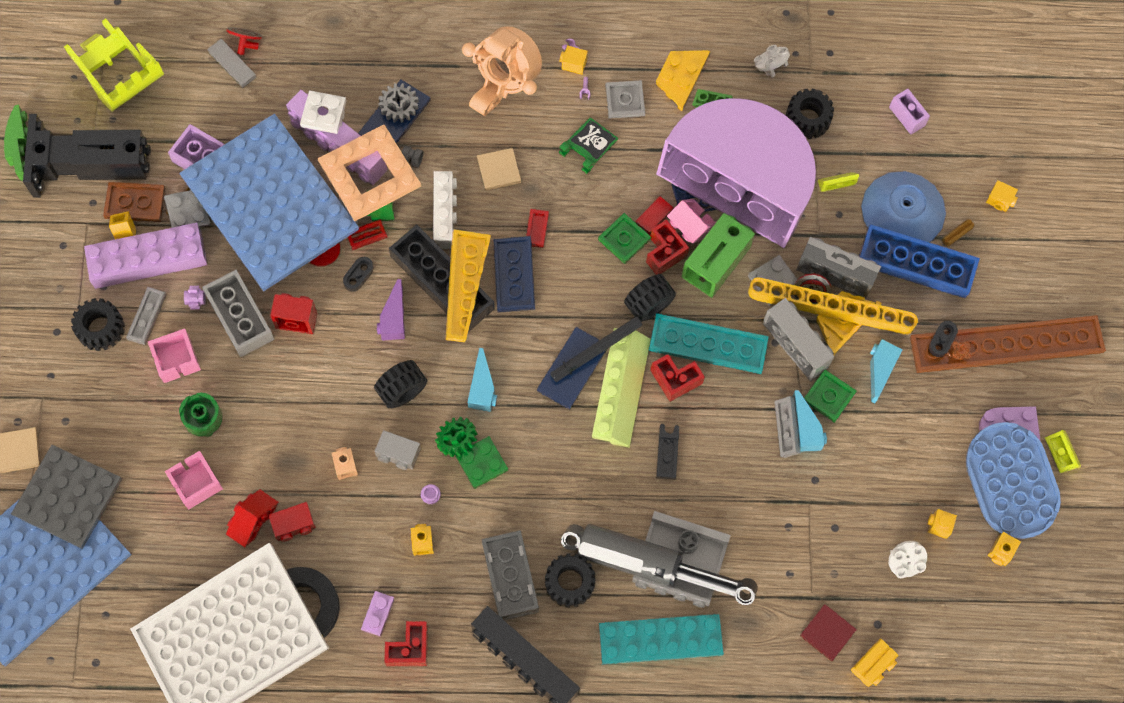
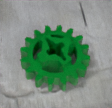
(456, 437)

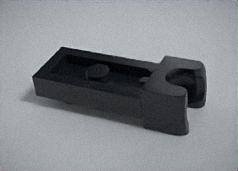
(667, 453)

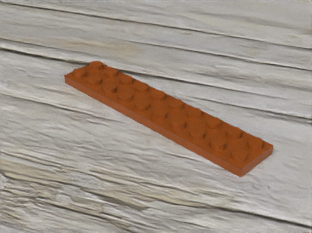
(1014, 343)

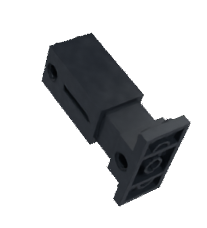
(84, 154)

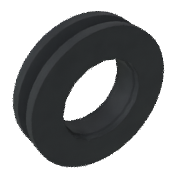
(324, 588)

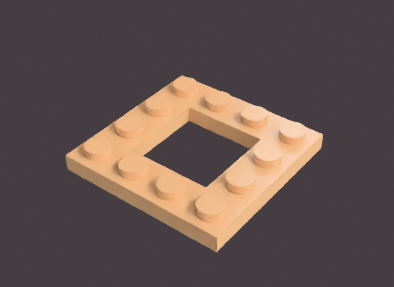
(375, 140)

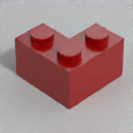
(669, 248)
(675, 381)
(250, 516)
(411, 652)

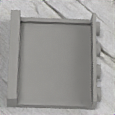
(708, 556)

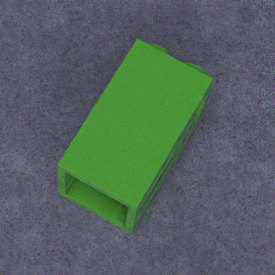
(718, 254)

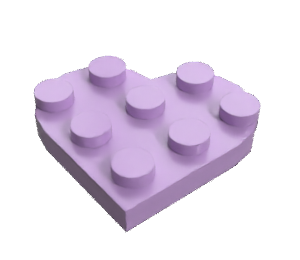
(1023, 416)

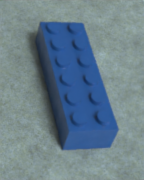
(920, 261)

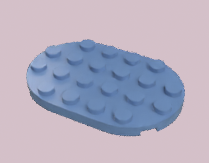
(1013, 480)

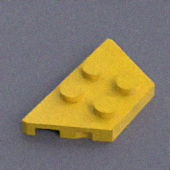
(681, 74)
(838, 331)

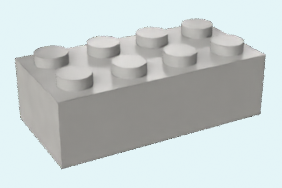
(238, 313)
(798, 339)

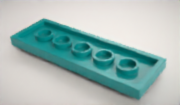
(709, 343)
(660, 639)

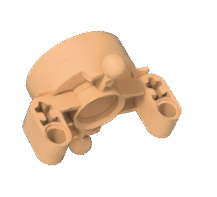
(520, 56)

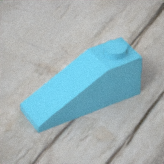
(881, 365)
(482, 389)
(809, 428)

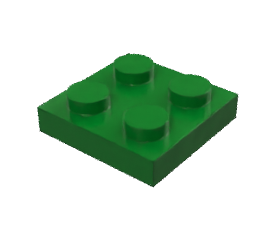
(624, 238)
(829, 395)
(482, 462)

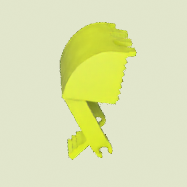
(102, 51)

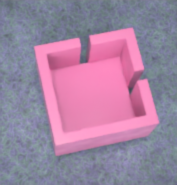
(687, 219)
(174, 355)
(196, 482)

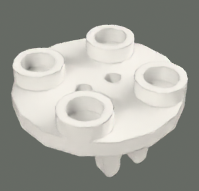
(772, 59)
(916, 557)

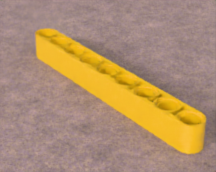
(840, 302)

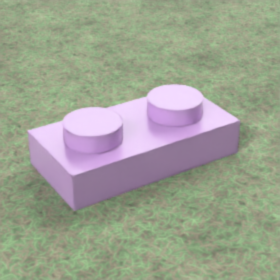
(377, 613)

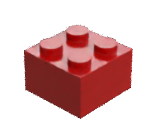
(294, 313)

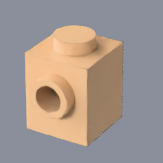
(344, 463)

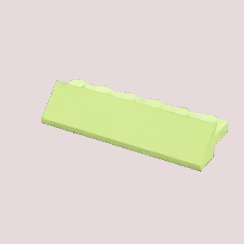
(621, 389)

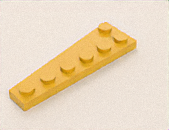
(466, 267)

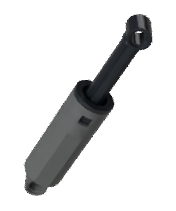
(649, 561)

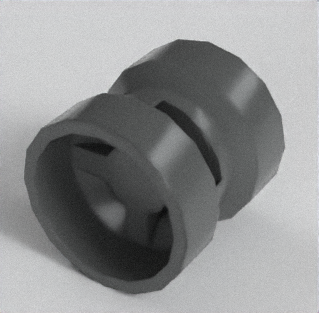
(413, 156)
(687, 538)

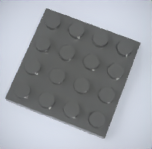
(66, 496)

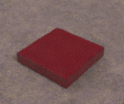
(828, 632)

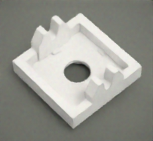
(328, 122)

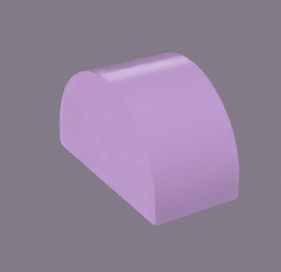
(749, 151)

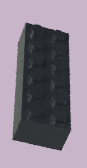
(431, 271)
(523, 657)

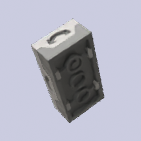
(839, 267)
(510, 575)

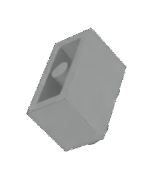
(397, 450)

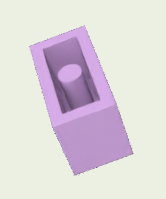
(909, 111)

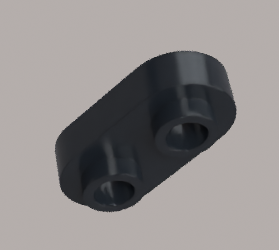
(358, 275)
(943, 340)

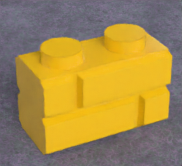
(874, 663)

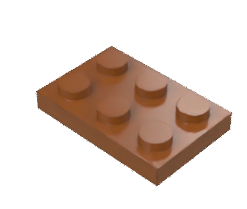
(141, 200)

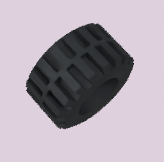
(814, 101)
(650, 297)
(87, 314)
(400, 384)
(570, 563)

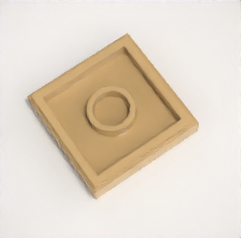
(498, 169)
(19, 450)

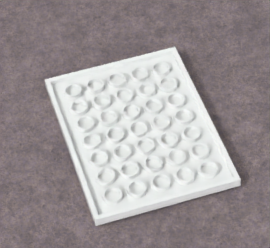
(231, 634)

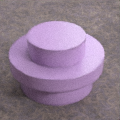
(430, 494)

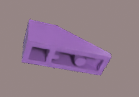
(392, 316)

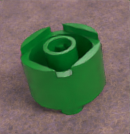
(198, 404)

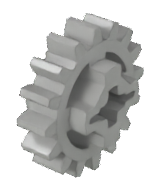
(407, 100)

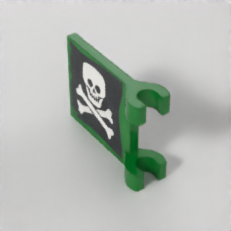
(590, 142)

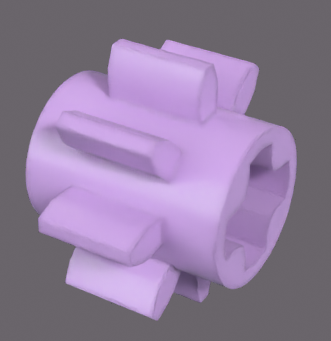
(194, 297)

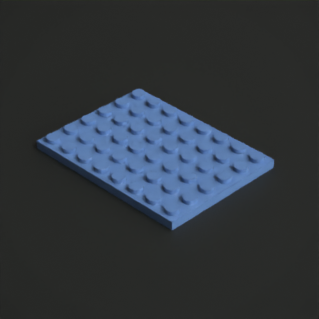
(269, 202)
(46, 578)

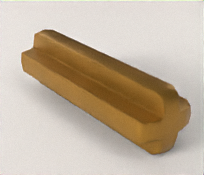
(958, 232)

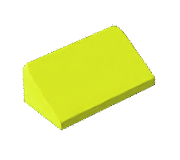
(838, 181)
(1062, 451)

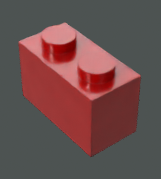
(292, 522)

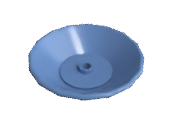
(885, 207)

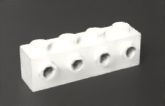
(443, 208)

